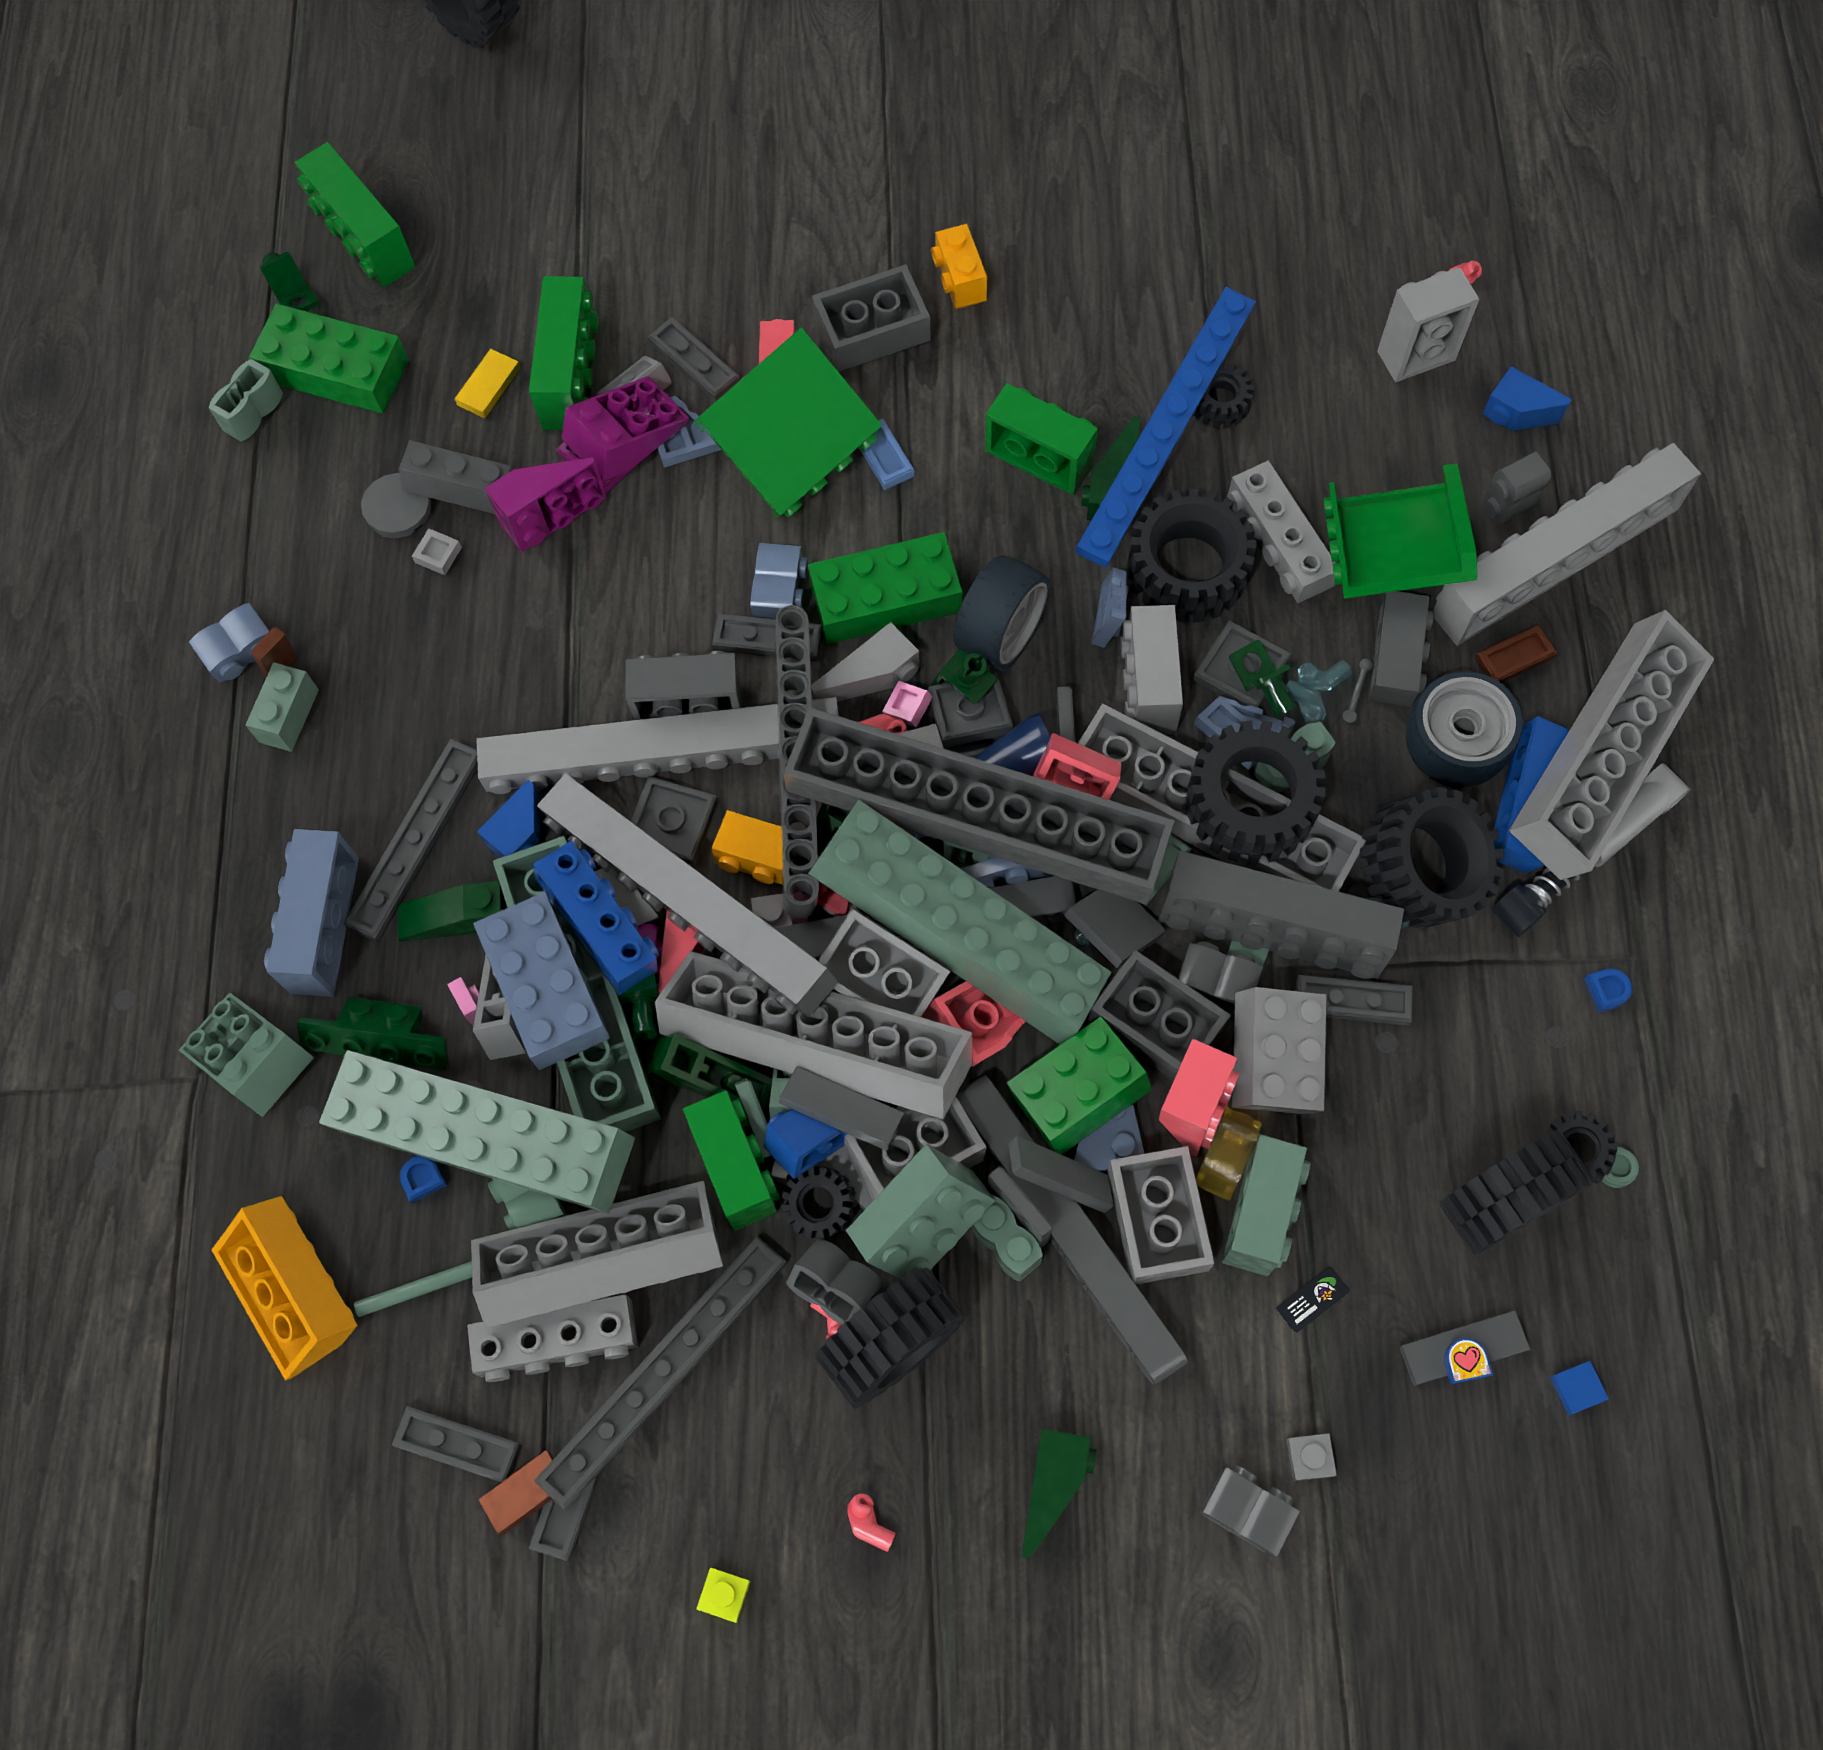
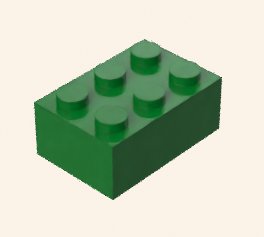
(1040, 439)
(1079, 1086)
(732, 1159)

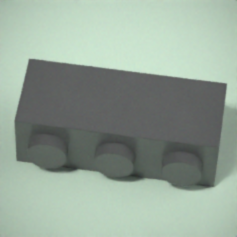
(449, 475)
(1400, 648)

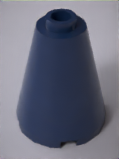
(1020, 747)

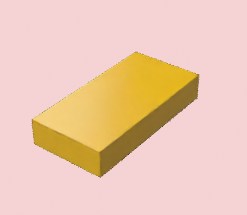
(487, 383)

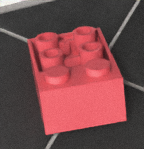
(1078, 768)
(1199, 1096)

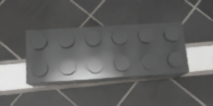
(1281, 915)

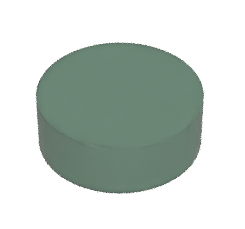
(1624, 1169)

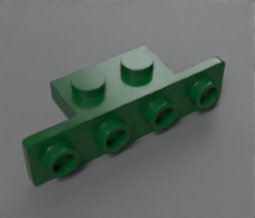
(377, 1031)

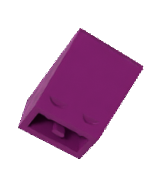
(622, 425)
(544, 498)

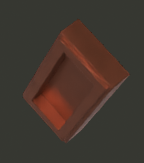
(273, 649)
(1516, 655)
(517, 1496)

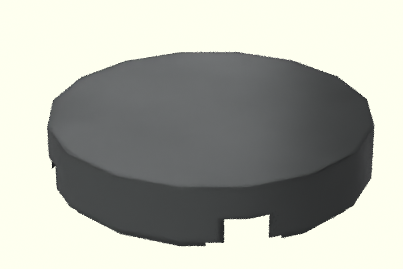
(392, 510)

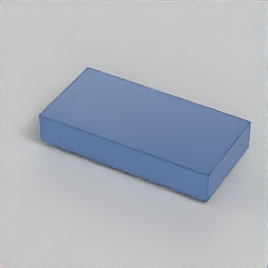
(887, 459)

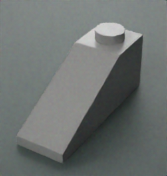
(871, 667)
(493, 1019)

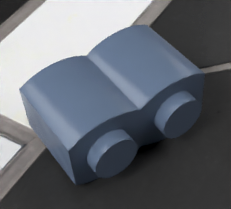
(777, 579)
(228, 644)

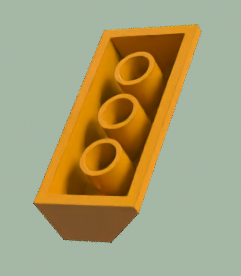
(283, 1286)

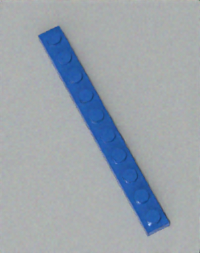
(1164, 428)

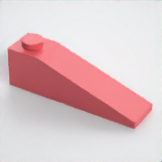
(976, 1012)

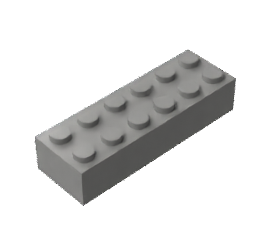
(594, 1254)

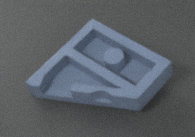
(686, 442)
(1111, 608)
(1229, 712)
(1001, 872)
(1111, 1141)

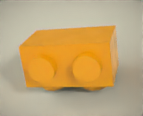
(960, 266)
(749, 847)

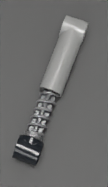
(1656, 796)

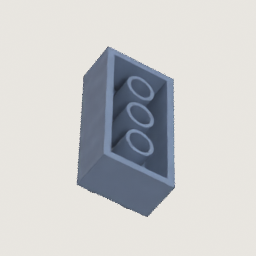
(312, 913)
(541, 981)

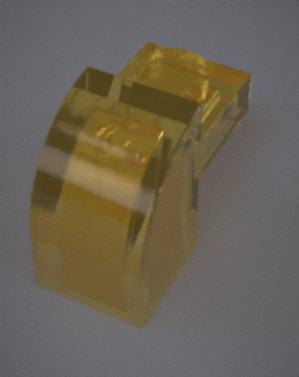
(1228, 1153)

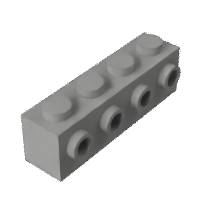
(1282, 532)
(554, 1337)

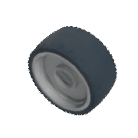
(1002, 611)
(1477, 708)

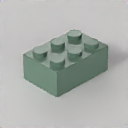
(1266, 1206)
(920, 1214)

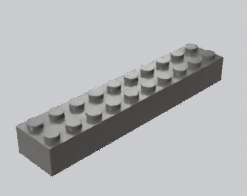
(979, 805)

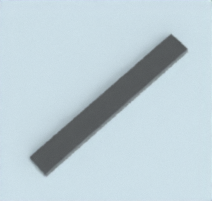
(659, 1373)

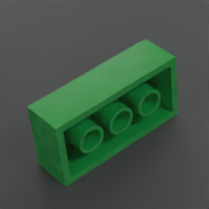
(354, 215)
(562, 349)
(331, 358)
(885, 585)

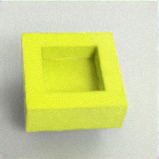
(723, 1595)

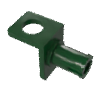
(287, 281)
(967, 675)
(1266, 679)
(640, 1004)

